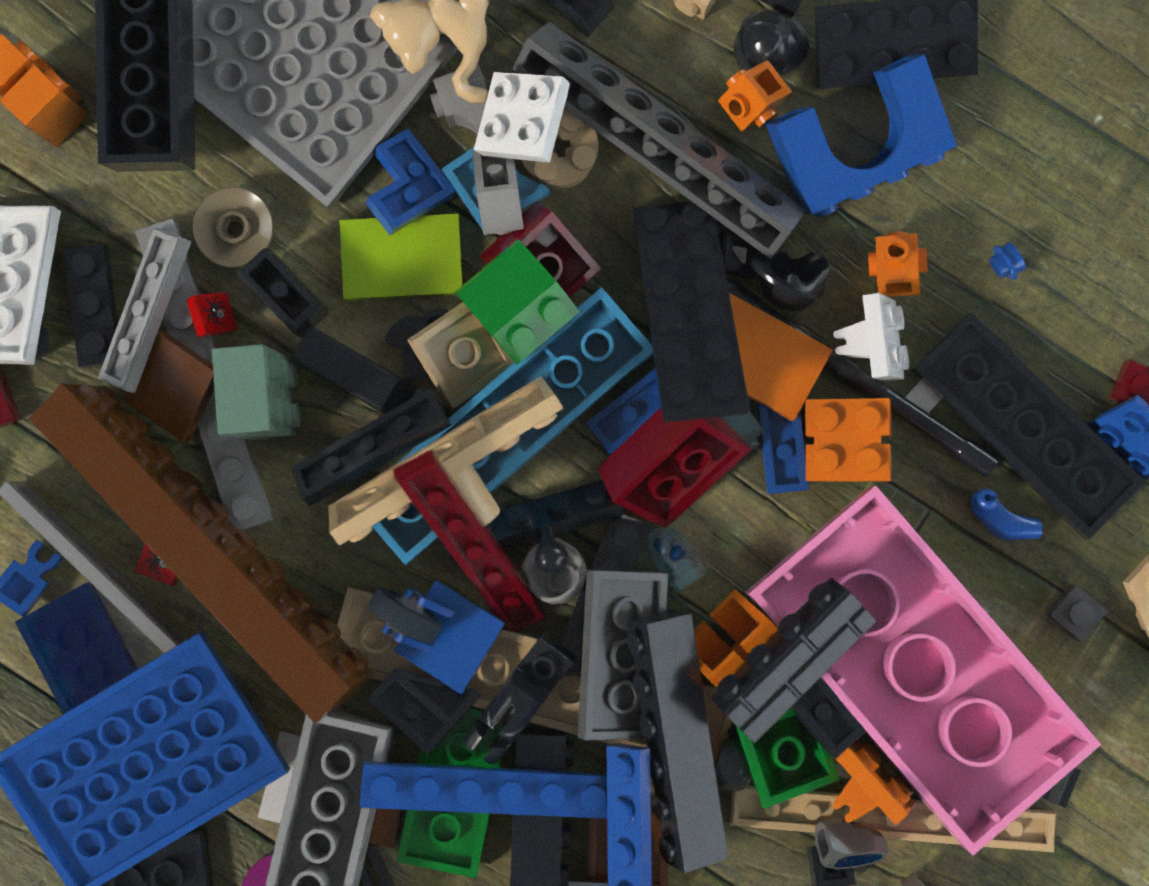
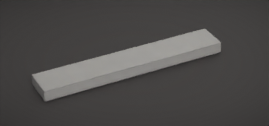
(92, 565)

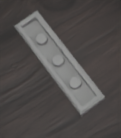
(144, 310)

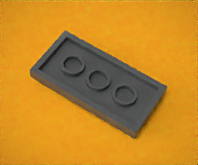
(607, 693)

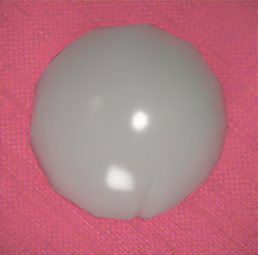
(556, 587)

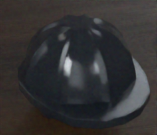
(772, 38)
(792, 282)

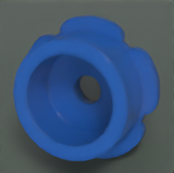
(1007, 261)

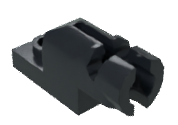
(521, 695)

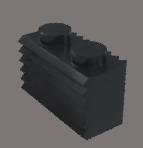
(283, 292)

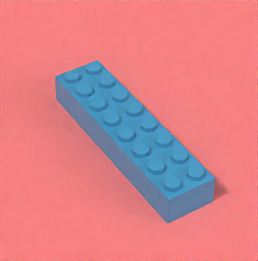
(578, 365)

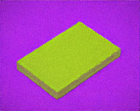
(410, 263)

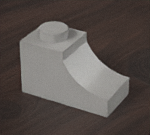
(455, 108)

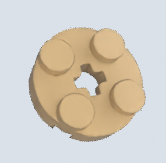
(578, 158)

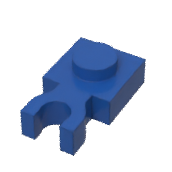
(24, 584)

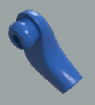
(1000, 520)

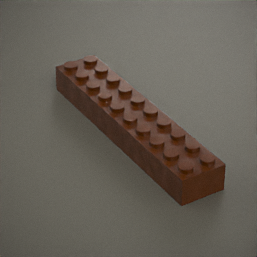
(203, 547)

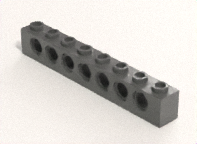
(663, 141)

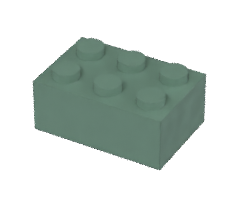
(255, 393)

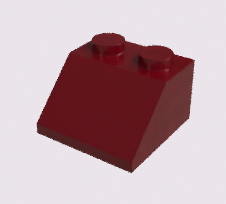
(552, 247)

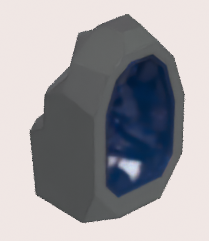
(848, 844)

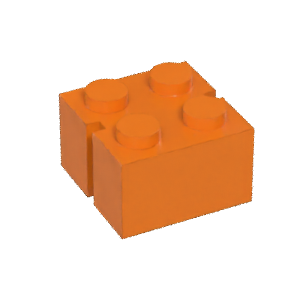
(37, 93)
(848, 440)
(743, 624)

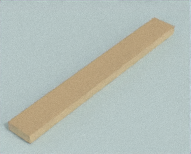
(1030, 831)

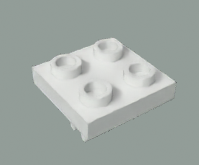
(522, 116)
(877, 338)

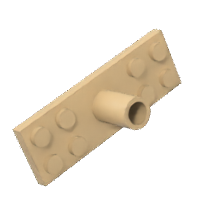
(457, 450)

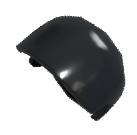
(731, 765)

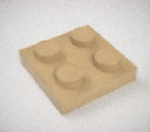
(459, 355)

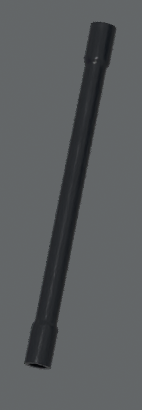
(961, 447)

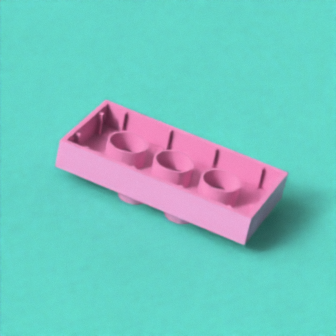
(932, 674)

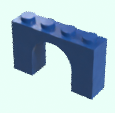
(915, 136)

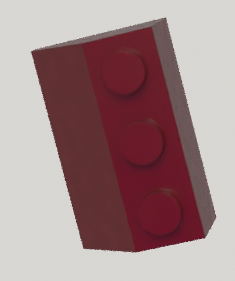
(670, 465)

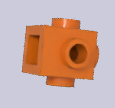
(746, 99)
(898, 264)

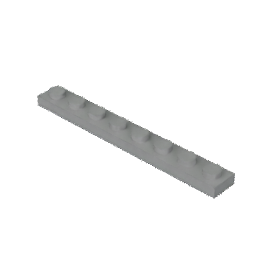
(228, 457)

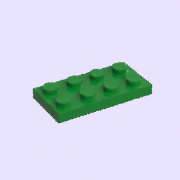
(450, 839)

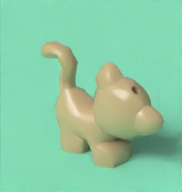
(415, 28)

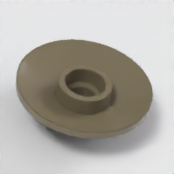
(218, 215)

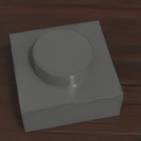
(1076, 612)

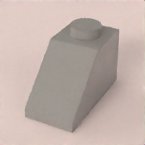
(497, 194)

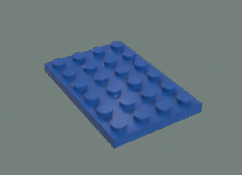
(139, 764)

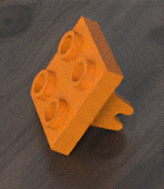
(872, 785)

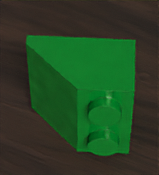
(517, 301)
(787, 761)

